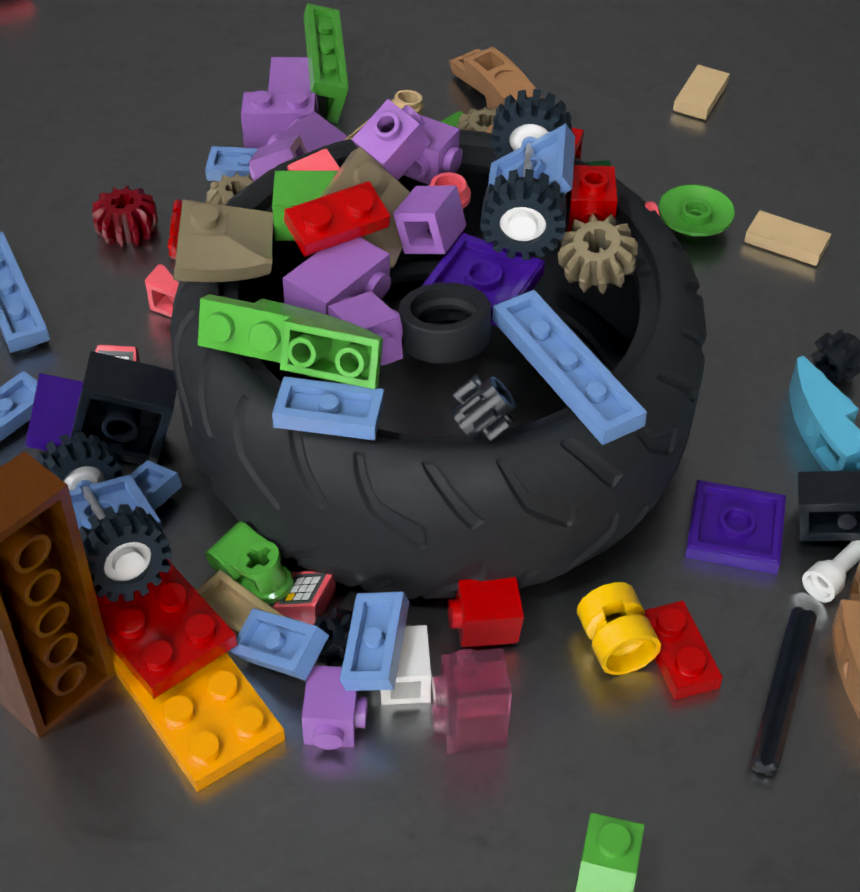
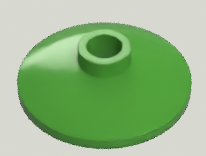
(696, 210)

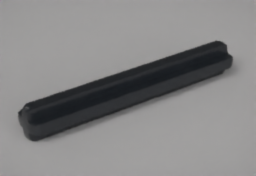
(783, 692)

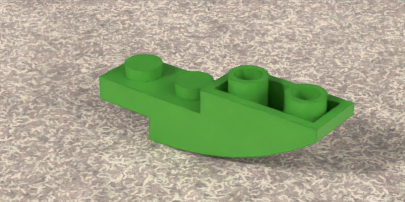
(292, 336)

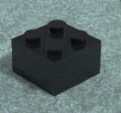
(126, 406)

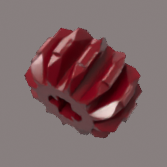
(124, 216)

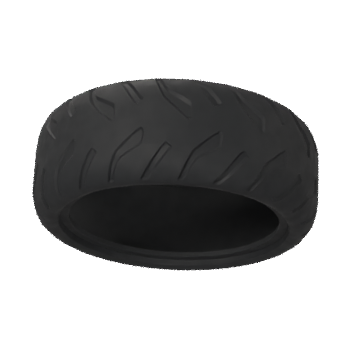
(453, 507)

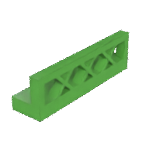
(326, 57)

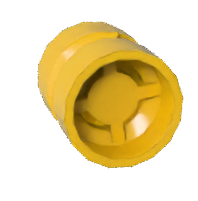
(618, 628)

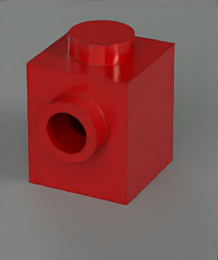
(591, 192)
(486, 612)

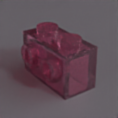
(472, 700)

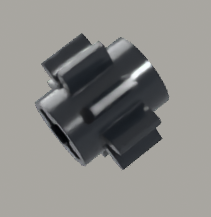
(837, 356)
(483, 407)
(338, 630)

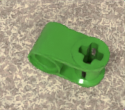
(251, 563)

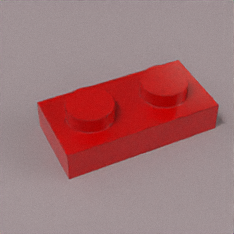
(336, 218)
(683, 652)

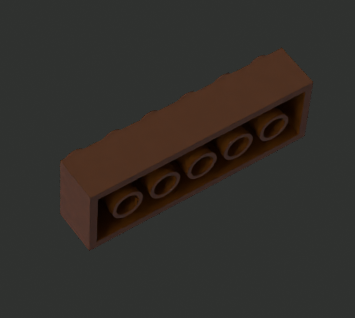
(49, 611)

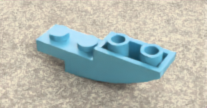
(824, 418)

